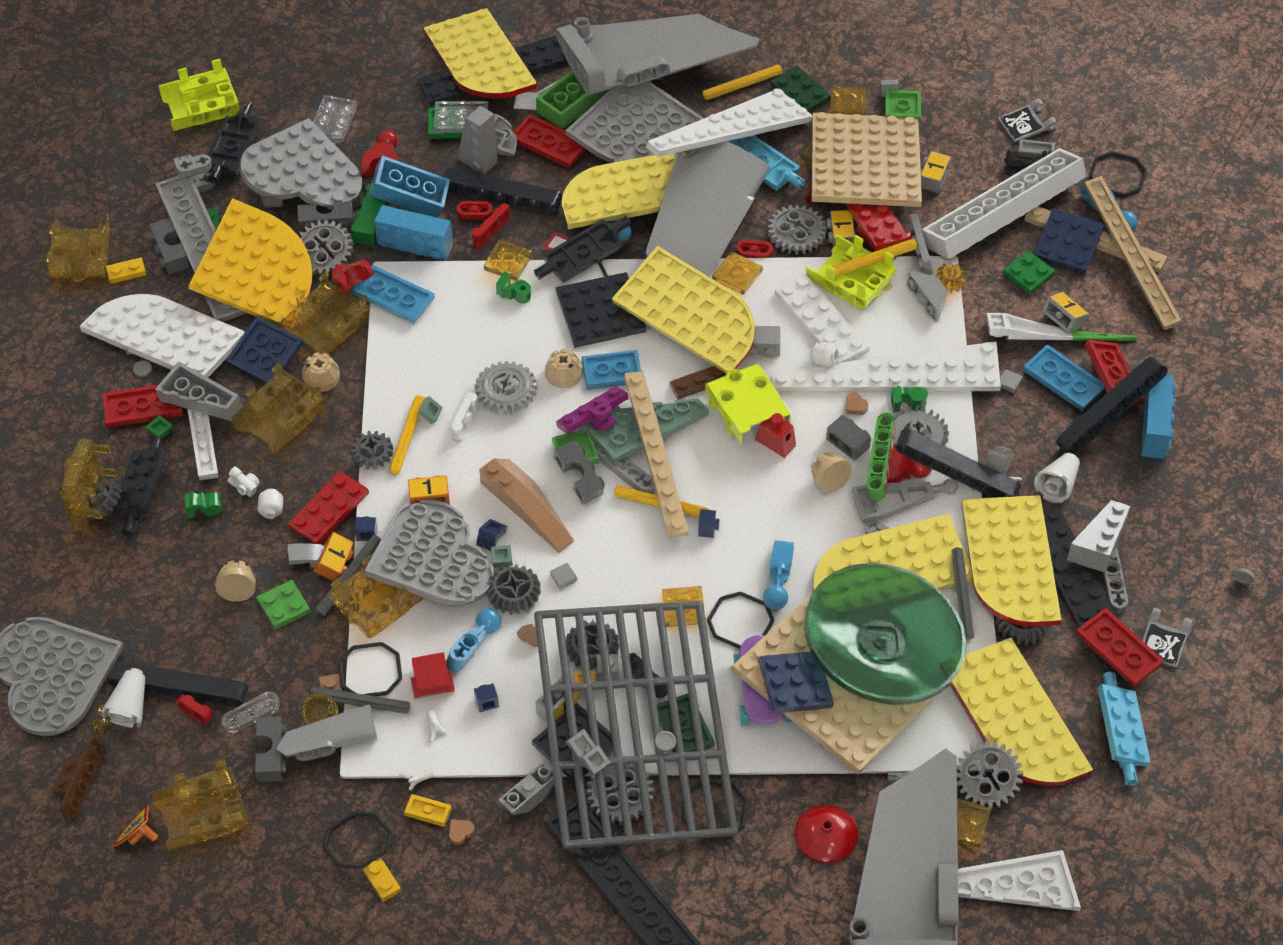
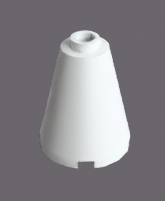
(1058, 478)
(127, 700)

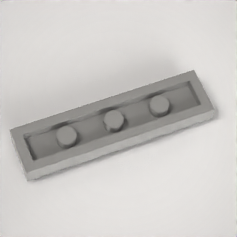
(921, 251)

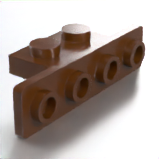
(77, 777)

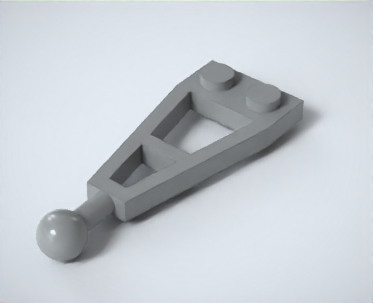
(870, 510)

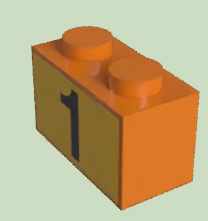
(429, 489)
(334, 556)

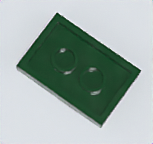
(801, 88)
(685, 722)

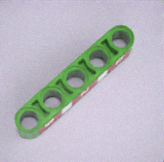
(881, 457)

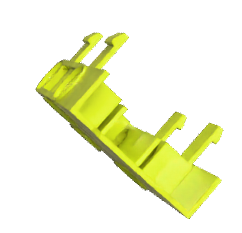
(200, 97)
(857, 286)
(745, 399)

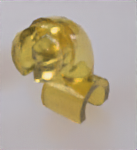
(100, 723)

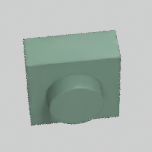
(430, 409)
(501, 556)

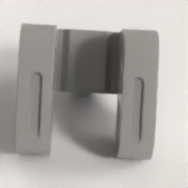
(191, 166)

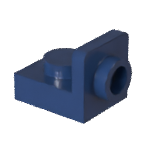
(490, 533)

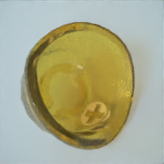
(318, 707)

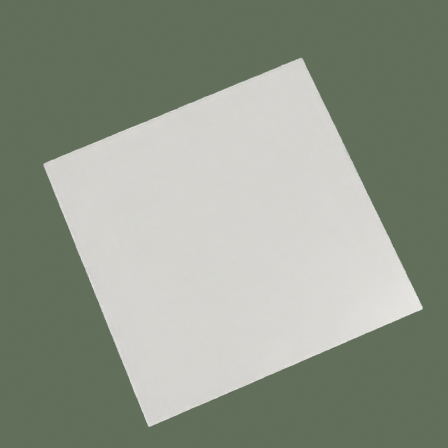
(620, 543)

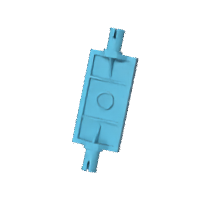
(781, 168)
(1123, 727)

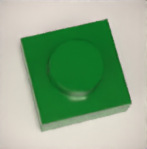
(159, 427)

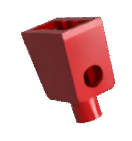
(777, 435)

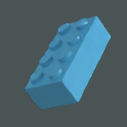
(409, 187)
(414, 232)
(1159, 419)

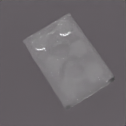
(451, 115)
(335, 117)

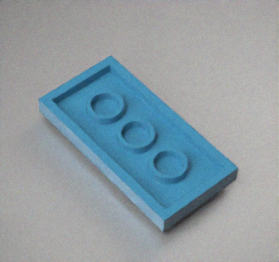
(394, 294)
(1064, 377)

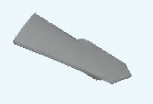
(324, 736)

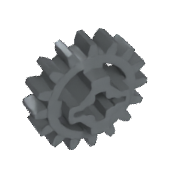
(363, 454)
(106, 496)

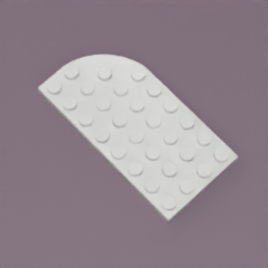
(163, 332)

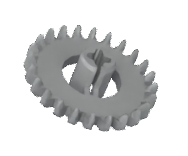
(506, 394)
(924, 421)

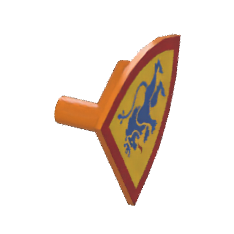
(137, 829)

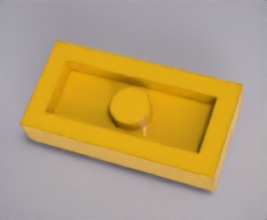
(126, 270)
(428, 810)
(381, 879)

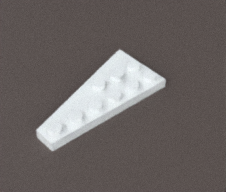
(1028, 880)

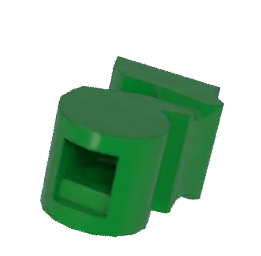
(519, 290)
(912, 398)
(209, 504)

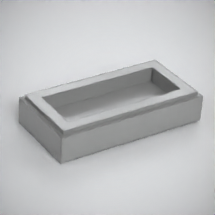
(1034, 149)

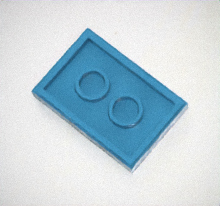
(609, 368)

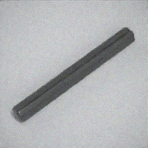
(355, 566)
(962, 592)
(362, 700)

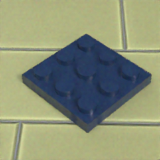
(1069, 240)
(263, 348)
(795, 682)

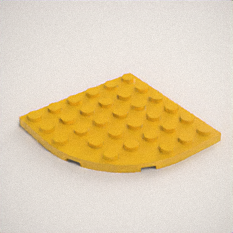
(254, 264)

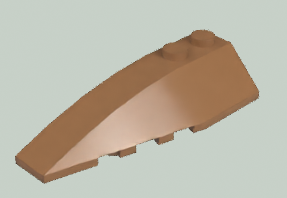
(526, 500)

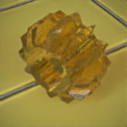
(952, 276)

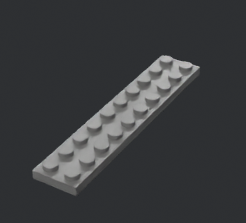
(193, 230)

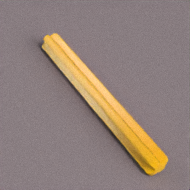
(742, 82)
(874, 257)
(406, 436)
(651, 499)

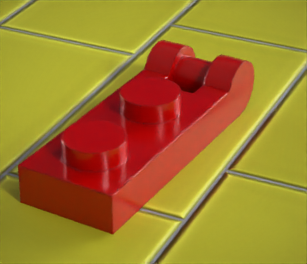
(491, 225)

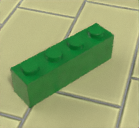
(364, 227)

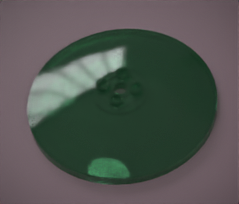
(890, 604)

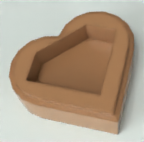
(855, 404)
(528, 634)
(460, 831)

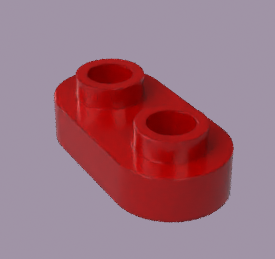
(474, 210)
(754, 249)
(199, 712)

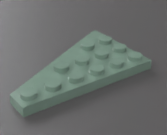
(624, 437)

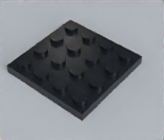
(593, 315)

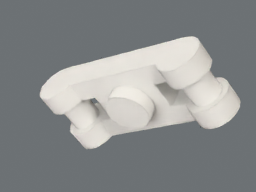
(464, 416)

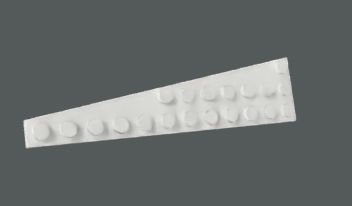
(749, 118)
(945, 369)

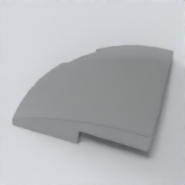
(505, 139)

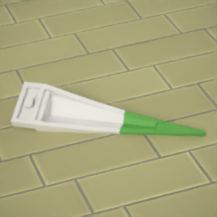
(1022, 329)

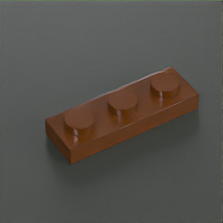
(695, 382)

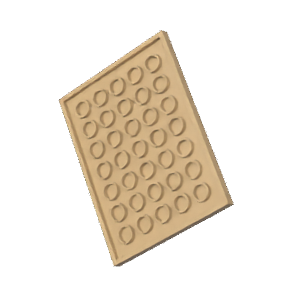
(866, 160)
(854, 726)

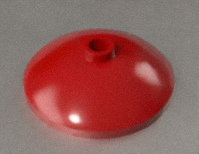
(822, 843)

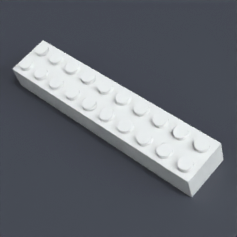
(1004, 203)

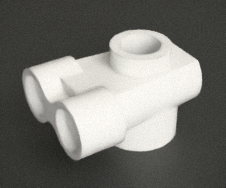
(243, 484)

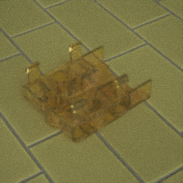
(78, 252)
(326, 316)
(279, 409)
(80, 477)
(370, 601)
(193, 810)

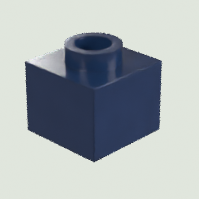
(708, 523)
(365, 528)
(486, 697)

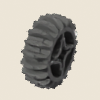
(524, 583)
(1021, 633)
(592, 643)

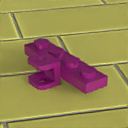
(594, 411)

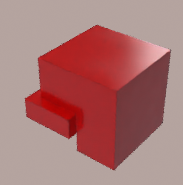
(431, 676)

